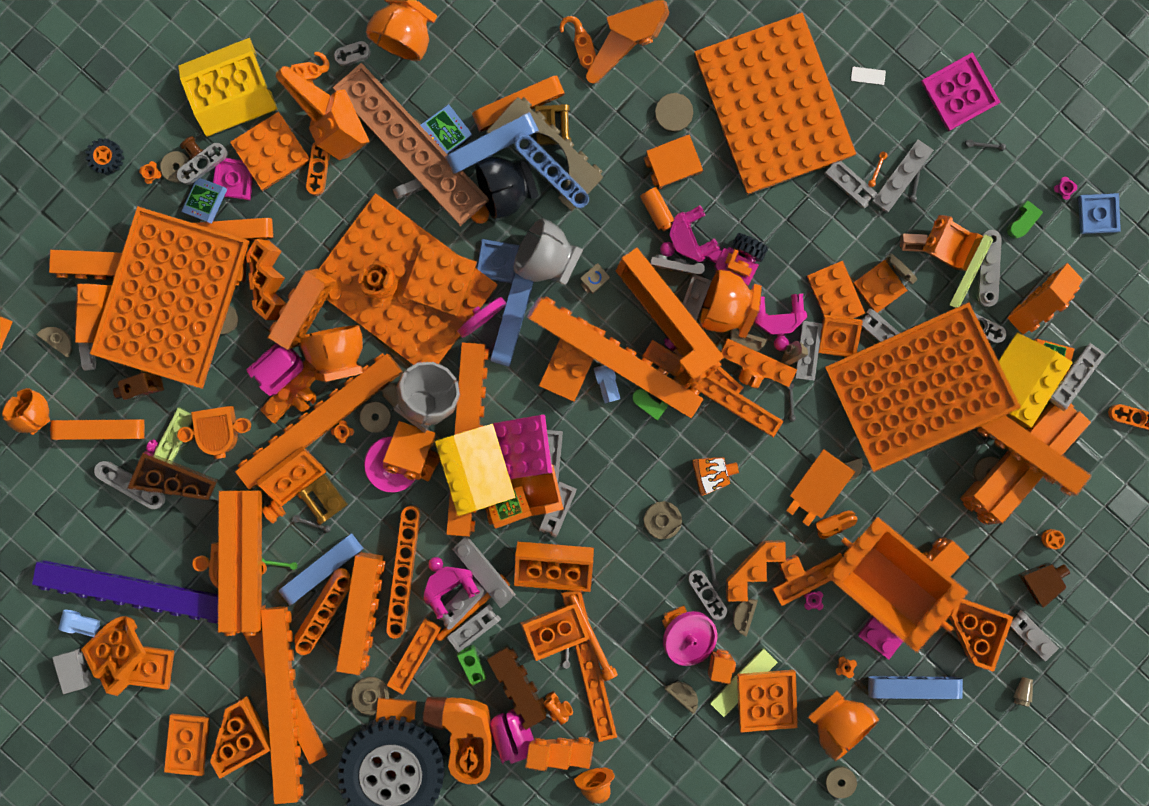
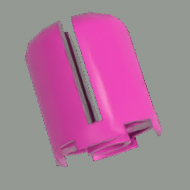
(276, 368)
(510, 736)

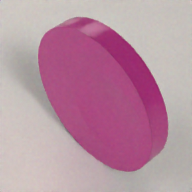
(481, 316)
(377, 474)
(690, 638)

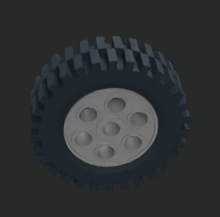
(381, 740)

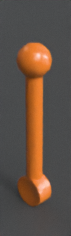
(883, 155)

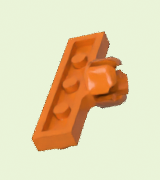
(756, 365)
(293, 394)

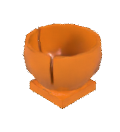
(401, 28)
(730, 304)
(333, 352)
(842, 724)

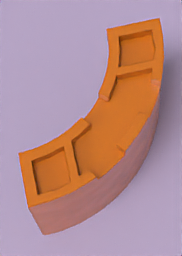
(540, 492)

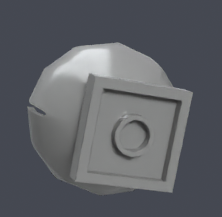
(546, 255)
(426, 394)

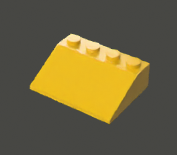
(1033, 376)
(475, 469)

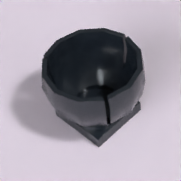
(505, 184)

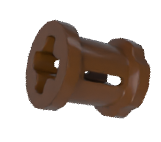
(191, 147)

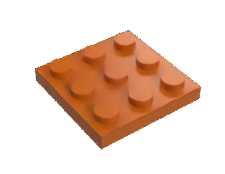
(270, 151)
(440, 279)
(767, 700)

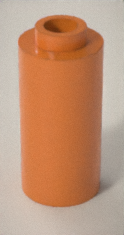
(657, 209)

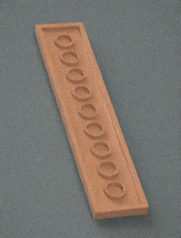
(411, 145)

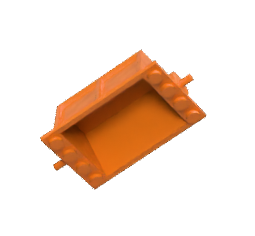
(897, 584)

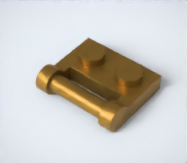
(549, 112)
(327, 495)

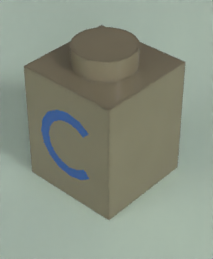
(594, 279)

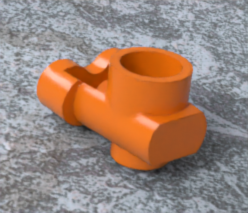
(558, 710)

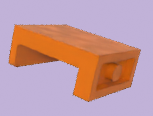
(673, 161)
(952, 243)
(408, 451)

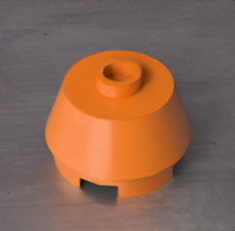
(378, 280)

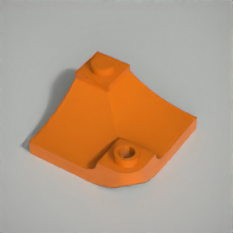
(89, 310)
(114, 654)

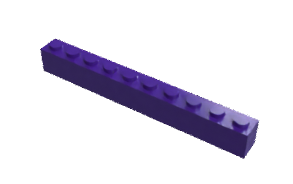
(126, 590)

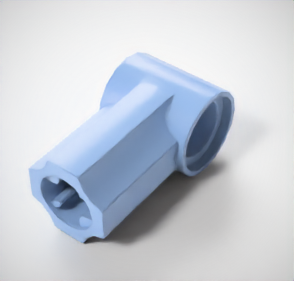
(606, 379)
(73, 622)

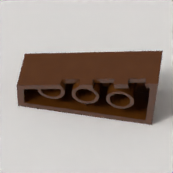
(167, 477)
(517, 686)

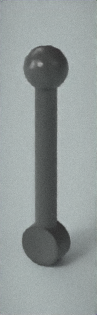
(969, 143)
(913, 198)
(792, 417)
(297, 518)
(715, 583)

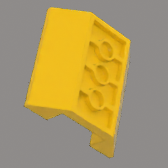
(226, 87)

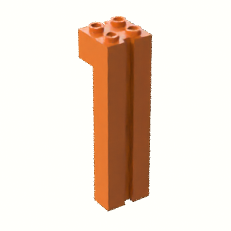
(699, 352)
(1011, 479)
(240, 563)

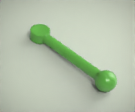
(293, 565)

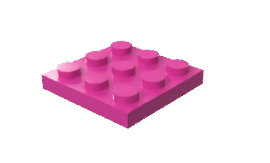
(960, 91)
(524, 446)

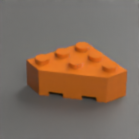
(1047, 300)
(980, 632)
(239, 738)

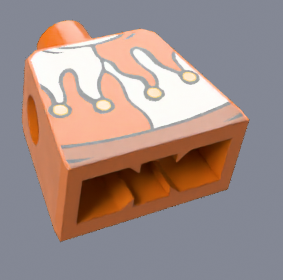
(713, 473)

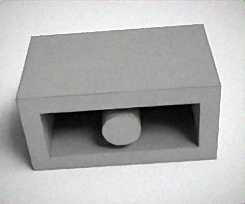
(72, 671)

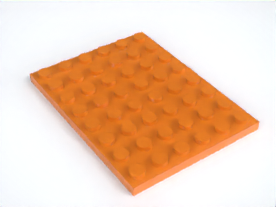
(774, 103)
(169, 297)
(402, 324)
(922, 387)

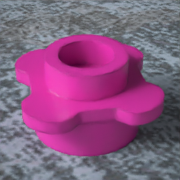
(1071, 187)
(813, 605)

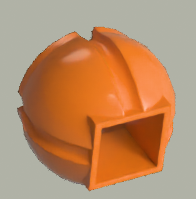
(26, 412)

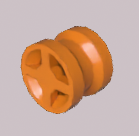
(273, 511)
(1057, 539)

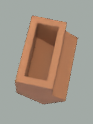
(912, 242)

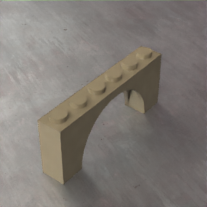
(578, 167)

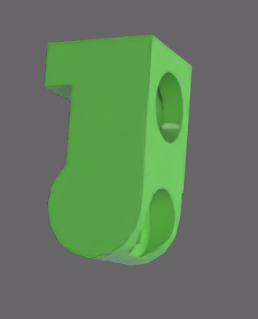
(1025, 221)
(642, 399)
(472, 664)

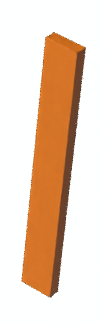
(718, 392)
(593, 682)
(308, 736)

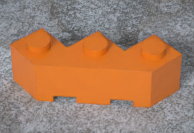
(265, 279)
(754, 569)
(560, 753)

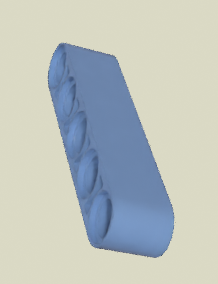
(490, 143)
(556, 178)
(512, 320)
(320, 569)
(915, 687)

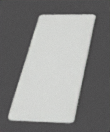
(868, 75)

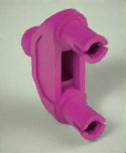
(684, 239)
(782, 323)
(444, 581)

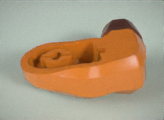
(469, 735)

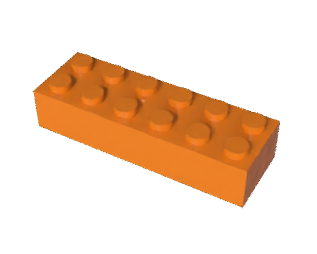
(360, 613)

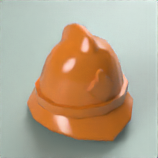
(595, 784)

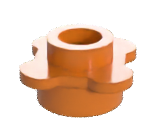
(152, 166)
(347, 431)
(840, 670)

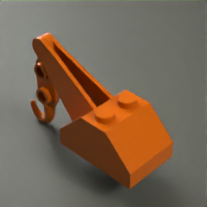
(627, 29)
(332, 117)

